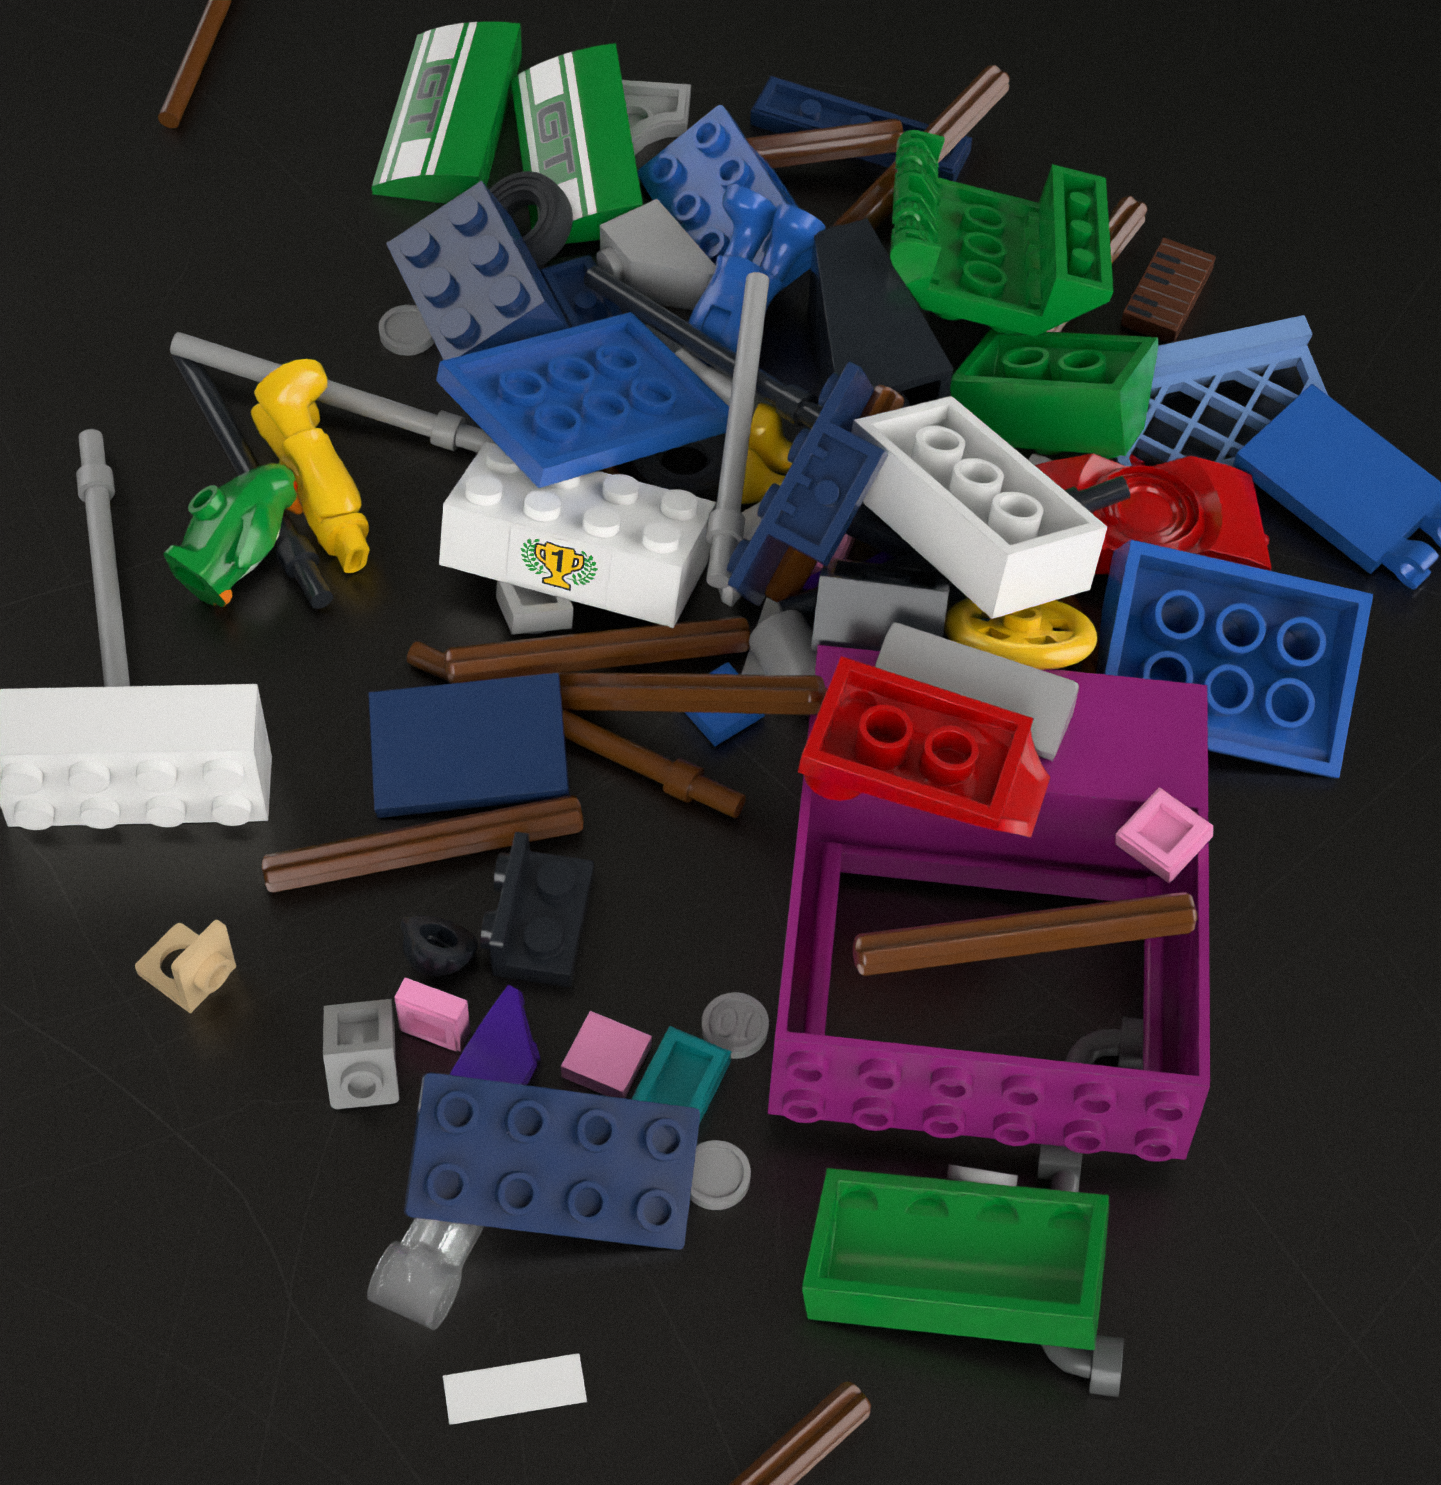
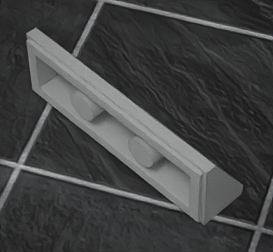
(984, 678)

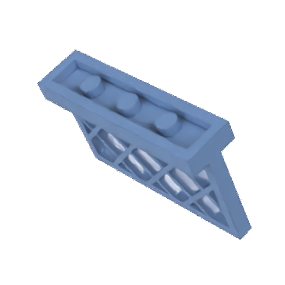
(1221, 358)

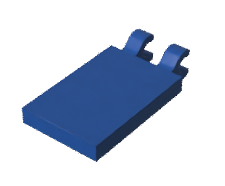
(1348, 485)

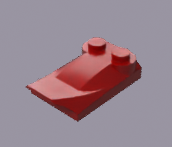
(924, 750)

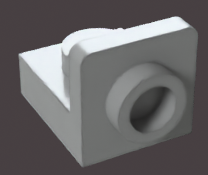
(360, 1054)

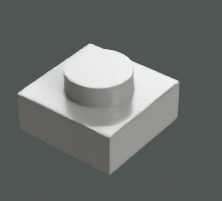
(532, 610)

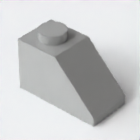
(655, 256)

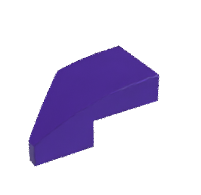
(501, 1044)

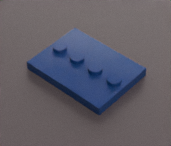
(584, 398)

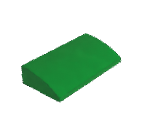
(958, 1258)

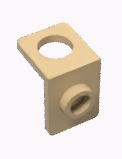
(196, 970)

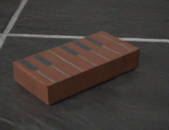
(1168, 291)

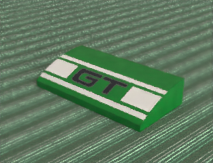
(449, 111)
(579, 135)

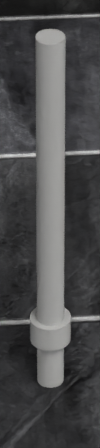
(444, 429)
(96, 489)
(726, 523)

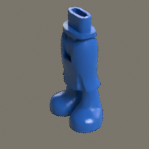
(753, 218)

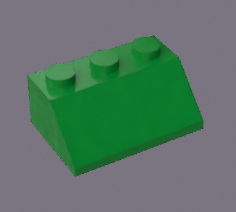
(1060, 390)

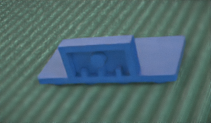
(695, 173)

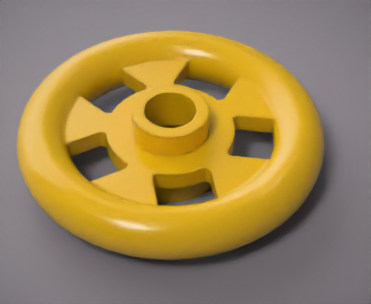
(1025, 634)

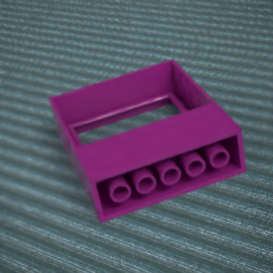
(1114, 755)

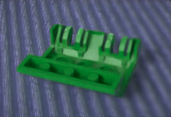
(998, 254)

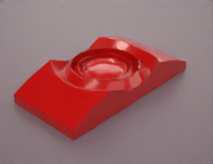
(1174, 505)

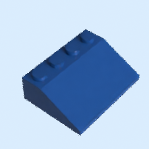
(1266, 644)

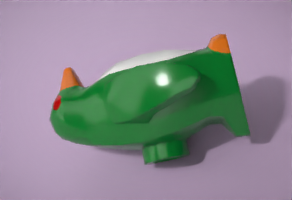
(232, 530)

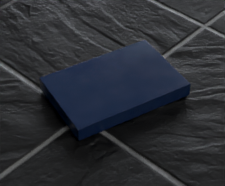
(468, 745)

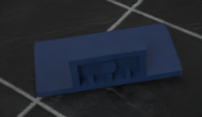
(819, 492)
(552, 1161)

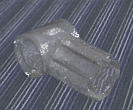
(423, 1270)

